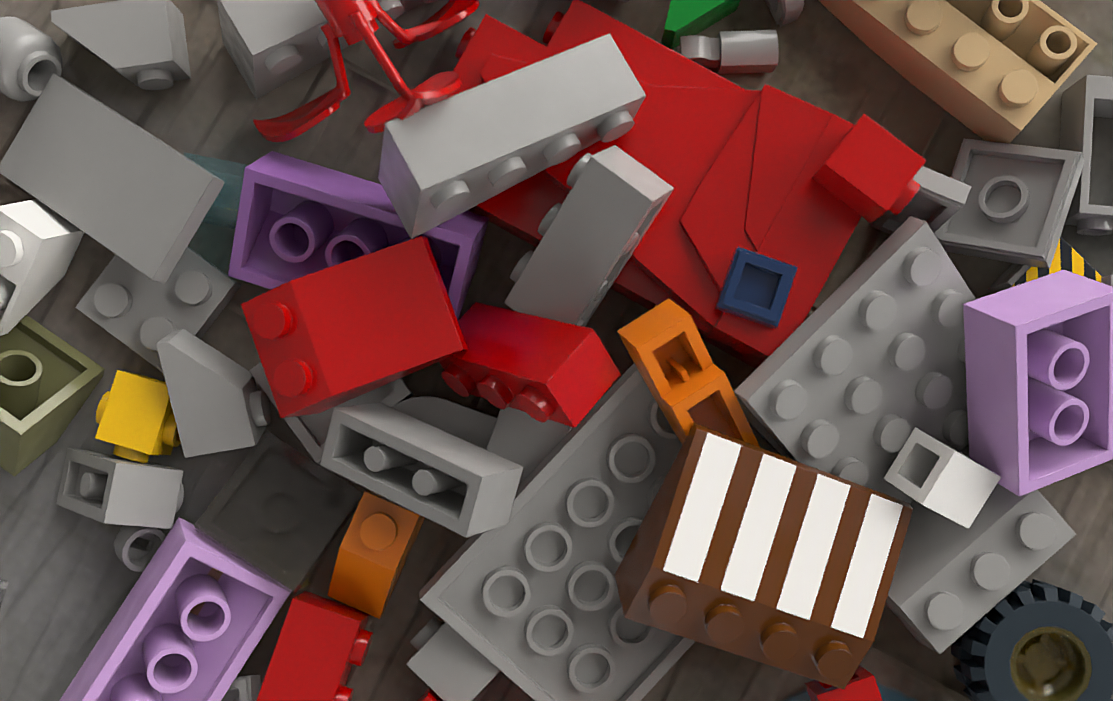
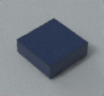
(756, 287)

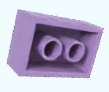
(1040, 379)

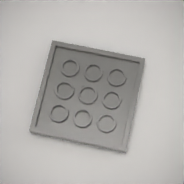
(872, 365)

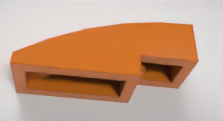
(683, 374)

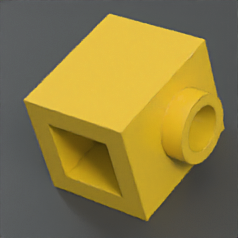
(137, 417)

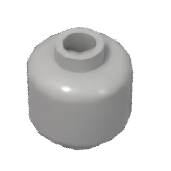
(26, 59)

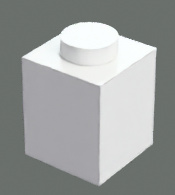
(941, 478)

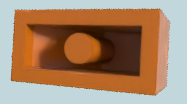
(373, 553)

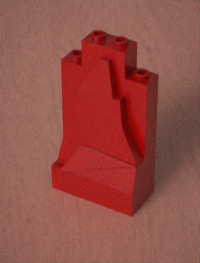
(735, 168)

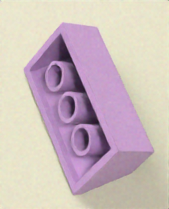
(160, 647)

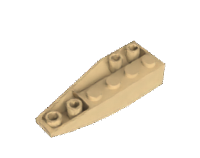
(974, 58)

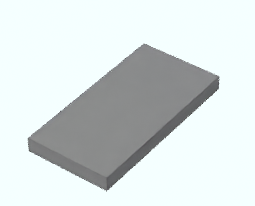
(110, 178)

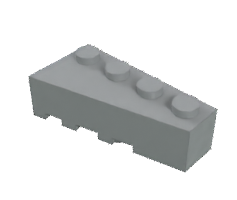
(281, 37)
(505, 132)

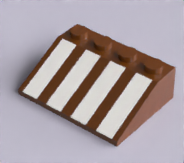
(764, 558)

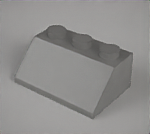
(958, 574)

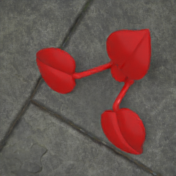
(356, 22)

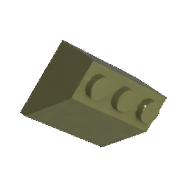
(40, 391)

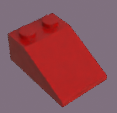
(353, 327)

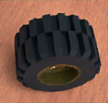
(1063, 653)

